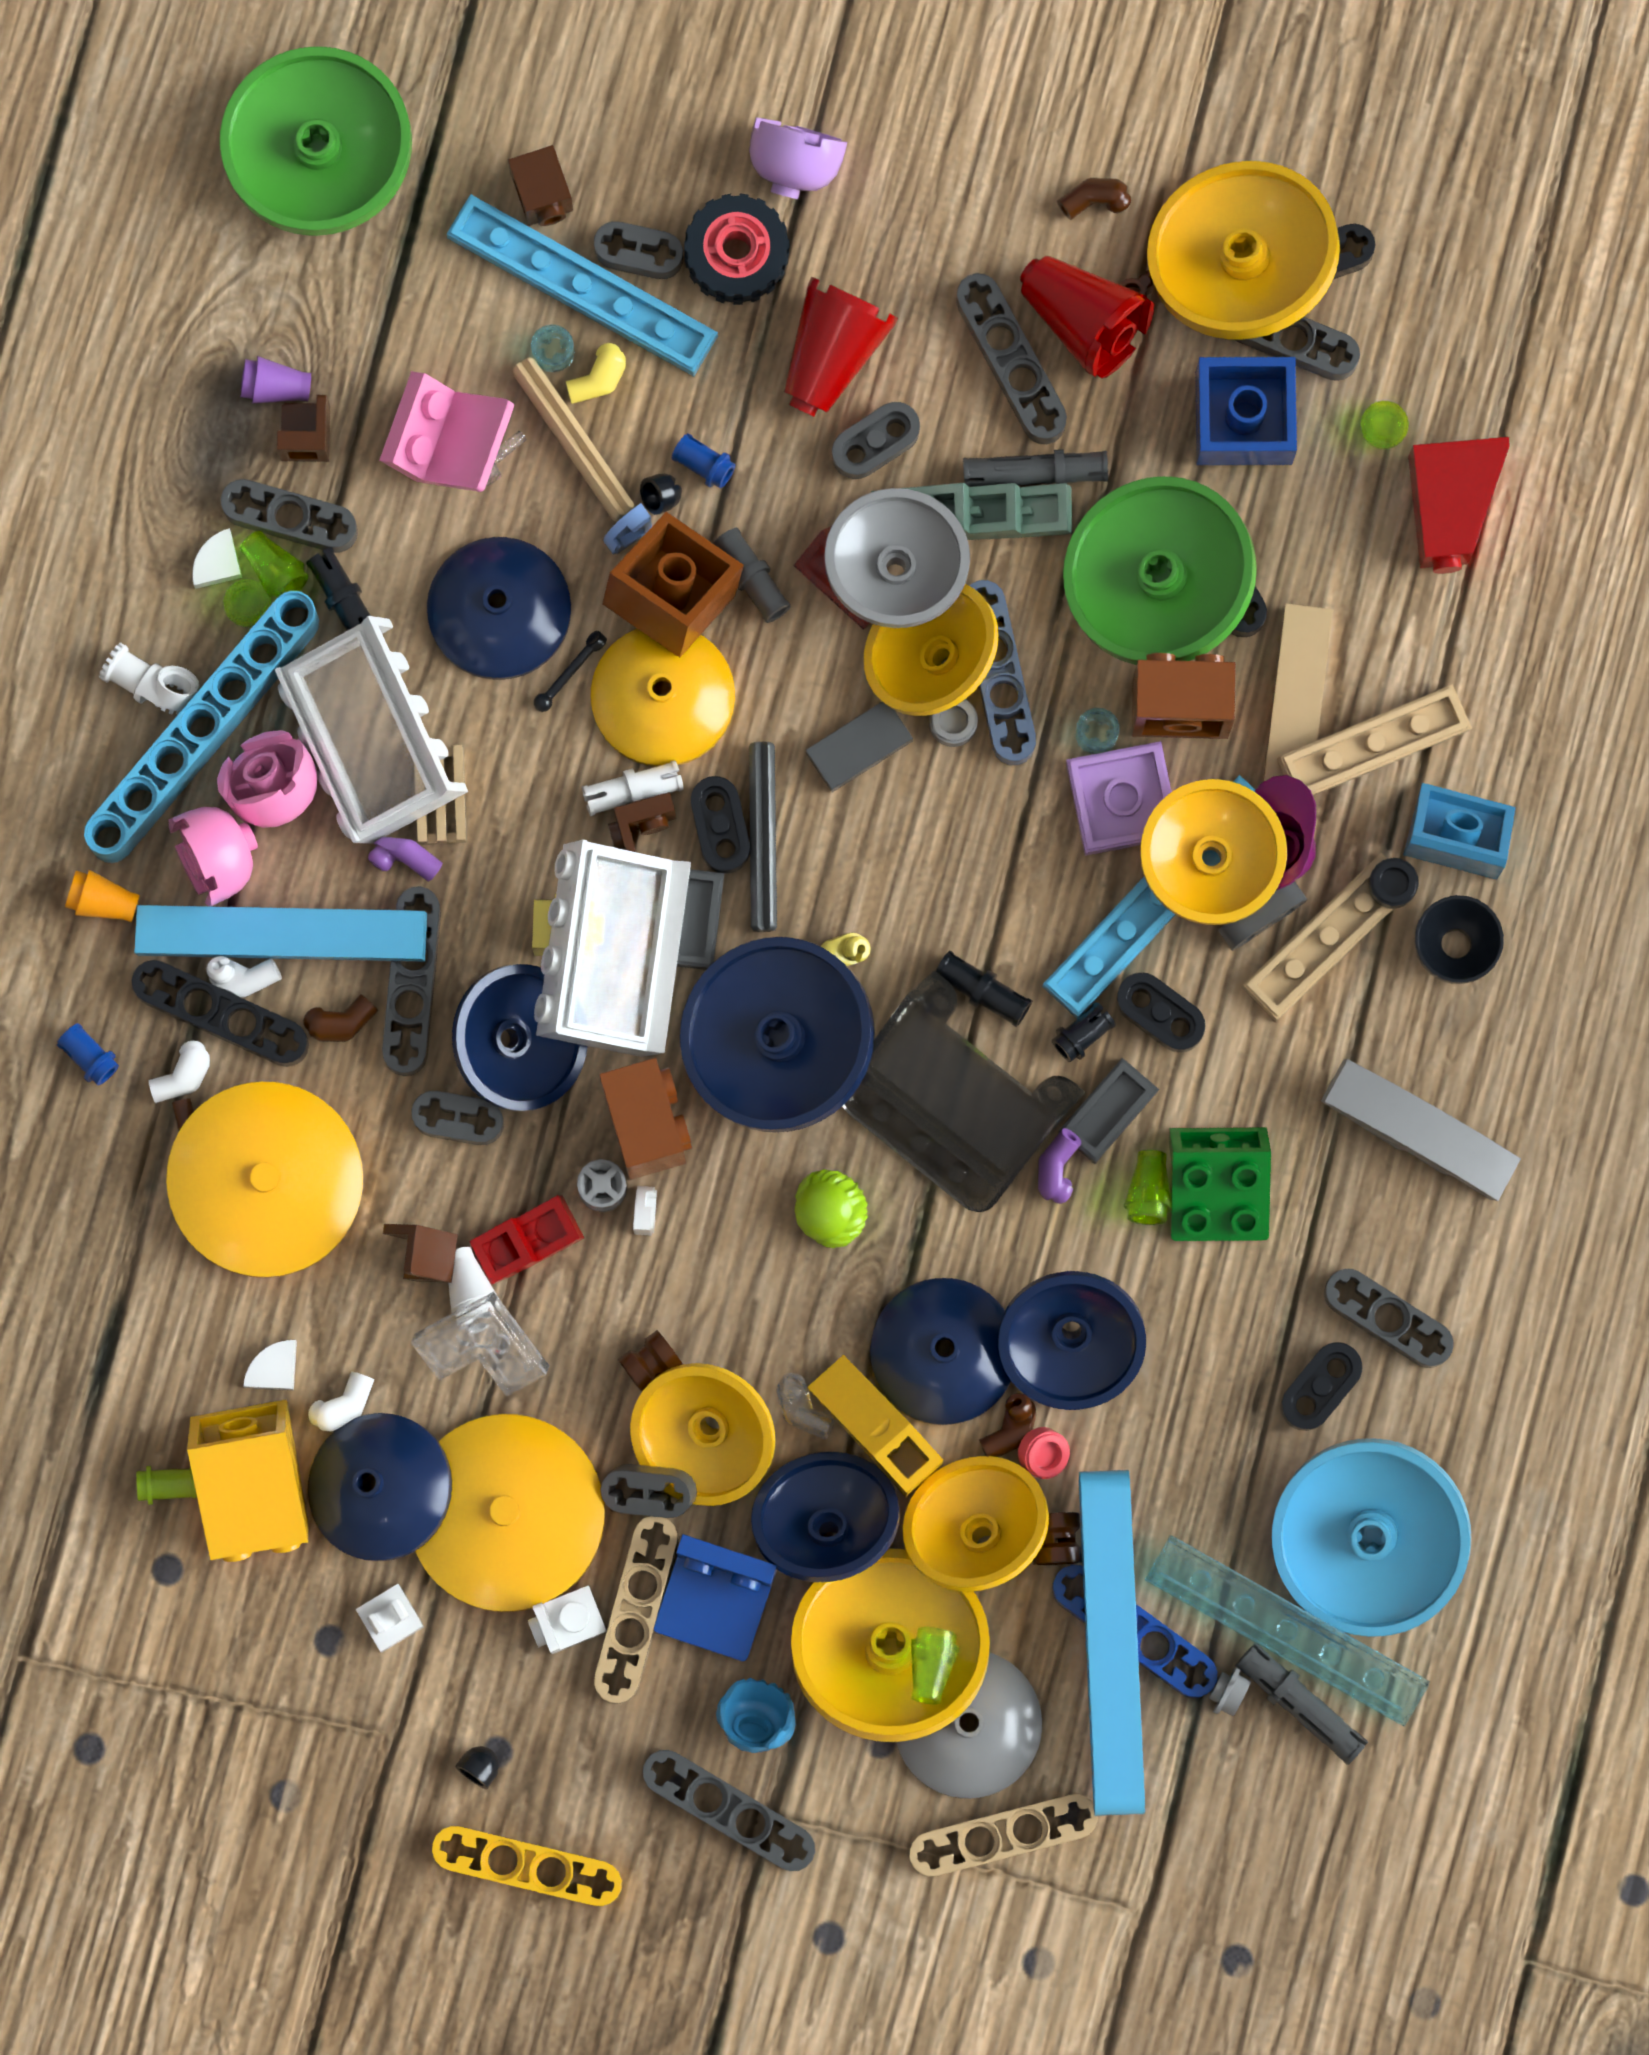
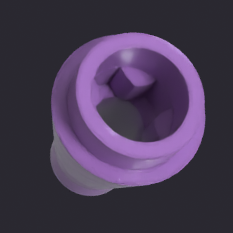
(273, 382)

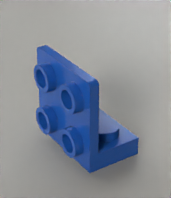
(715, 1598)

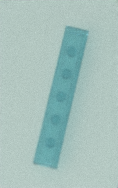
(1287, 1630)

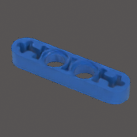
(1145, 1624)

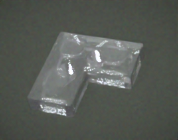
(485, 1334)

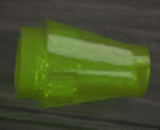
(273, 565)
(1149, 1190)
(932, 1662)

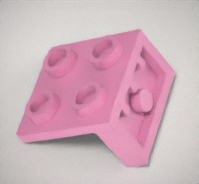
(445, 434)

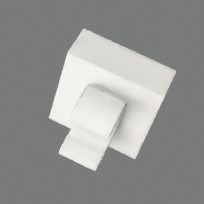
(389, 1618)

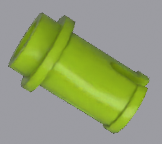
(164, 1484)

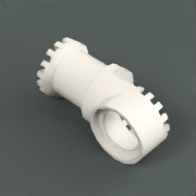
(149, 681)

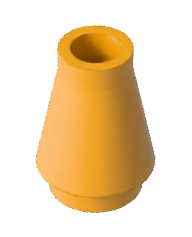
(101, 898)

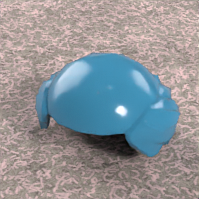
(756, 1715)

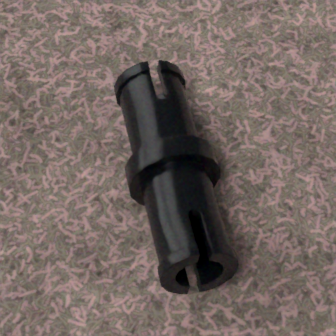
(339, 590)
(983, 989)

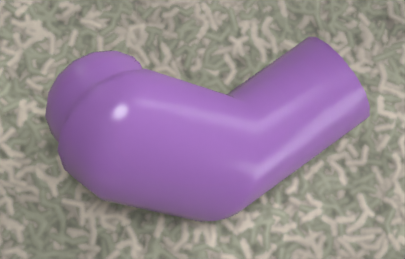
(405, 851)

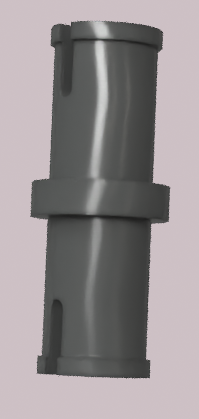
(754, 576)

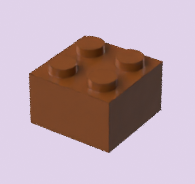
(672, 584)
(1183, 697)
(643, 1118)

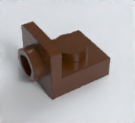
(646, 815)

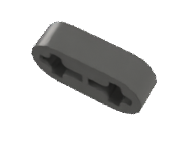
(641, 239)
(1278, 907)
(460, 1106)
(650, 1480)

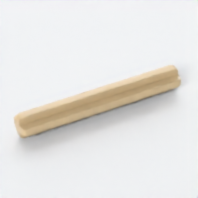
(573, 438)

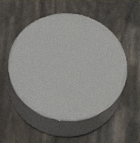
(955, 725)

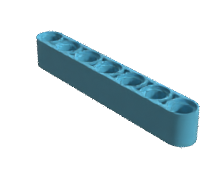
(198, 750)
(1111, 1643)

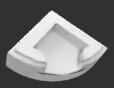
(216, 561)
(645, 1210)
(273, 1367)

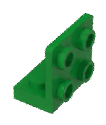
(1220, 1184)

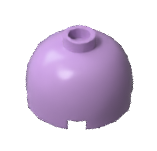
(794, 157)

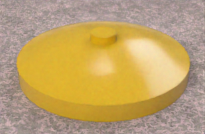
(1243, 250)
(264, 1179)
(518, 1514)
(856, 1649)

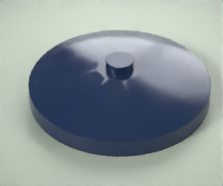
(777, 1034)

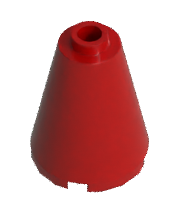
(1087, 312)
(831, 346)

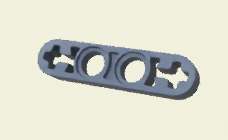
(1008, 672)

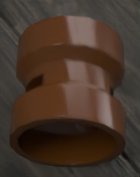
(651, 1361)
(1062, 1528)

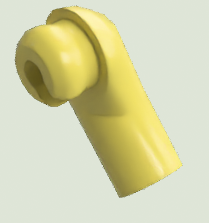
(603, 376)
(848, 948)

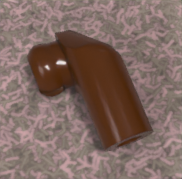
(1095, 190)
(339, 1026)
(1017, 1422)

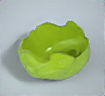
(830, 1208)

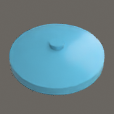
(1371, 1537)

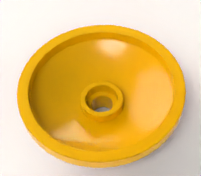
(906, 662)
(665, 727)
(1220, 819)
(672, 1431)
(970, 1502)

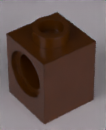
(541, 186)

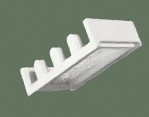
(366, 733)
(612, 949)

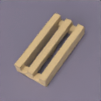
(442, 837)

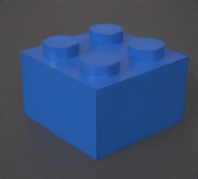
(1246, 411)

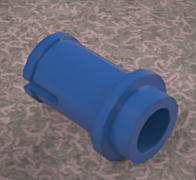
(704, 461)
(88, 1054)

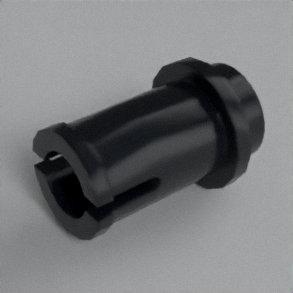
(1082, 1033)

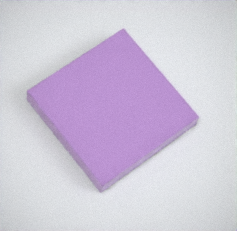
(1117, 794)

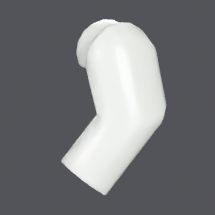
(240, 979)
(186, 1076)

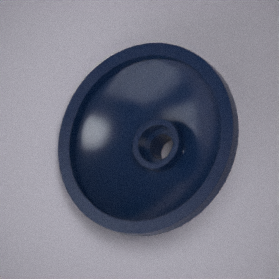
(504, 639)
(532, 1067)
(1076, 1366)
(920, 1380)
(408, 1494)
(819, 1497)

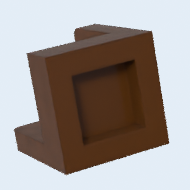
(305, 431)
(428, 1252)

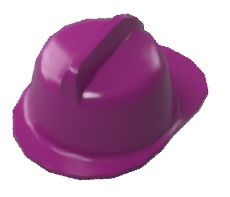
(1297, 813)

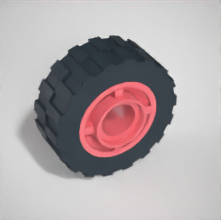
(742, 220)

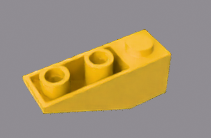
(876, 1425)

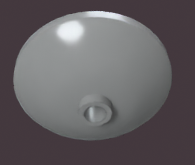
(904, 531)
(993, 1754)

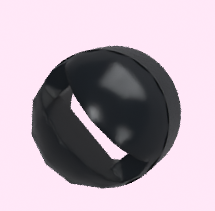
(660, 493)
(479, 1766)

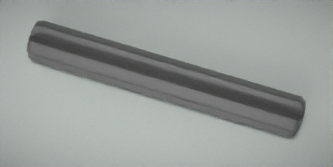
(762, 836)

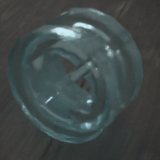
(559, 360)
(1100, 716)

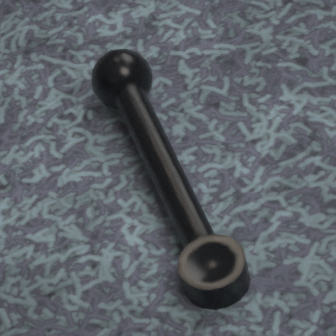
(593, 643)

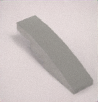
(1420, 1129)

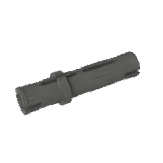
(1037, 469)
(1294, 1697)

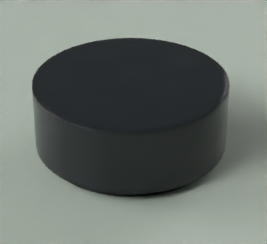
(1393, 883)

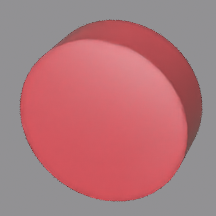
(1043, 1452)

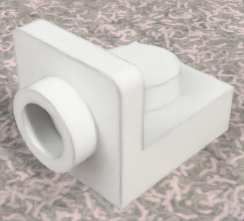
(567, 1620)

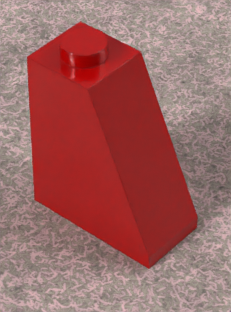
(1452, 496)

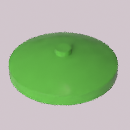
(316, 141)
(1159, 570)

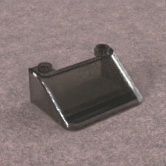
(951, 1104)

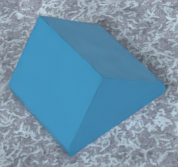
(1460, 831)

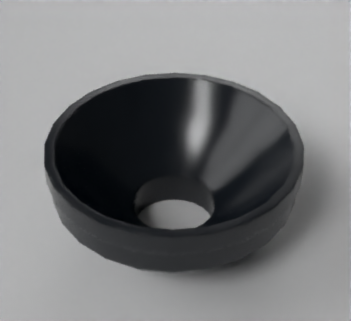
(1473, 920)

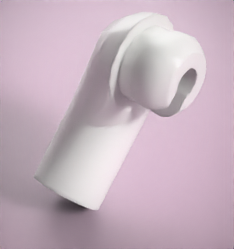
(341, 1410)

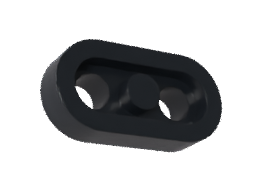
(720, 825)
(1164, 1009)
(1321, 1387)

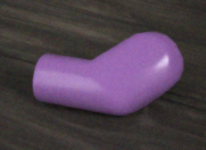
(1050, 1167)

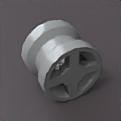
(601, 1173)

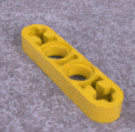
(528, 1860)

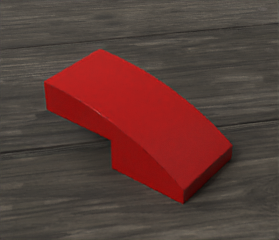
(526, 1239)

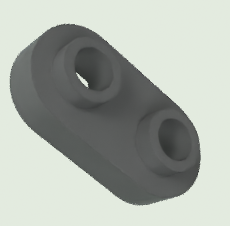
(874, 441)

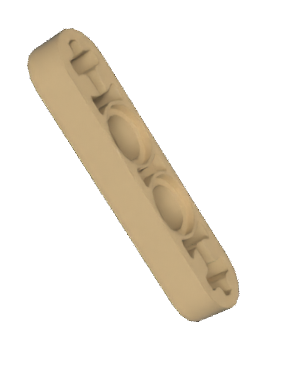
(632, 1608)
(1002, 1831)

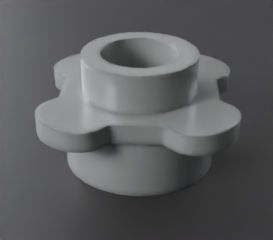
(1229, 1692)

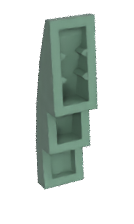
(1006, 509)

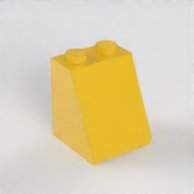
(248, 1481)

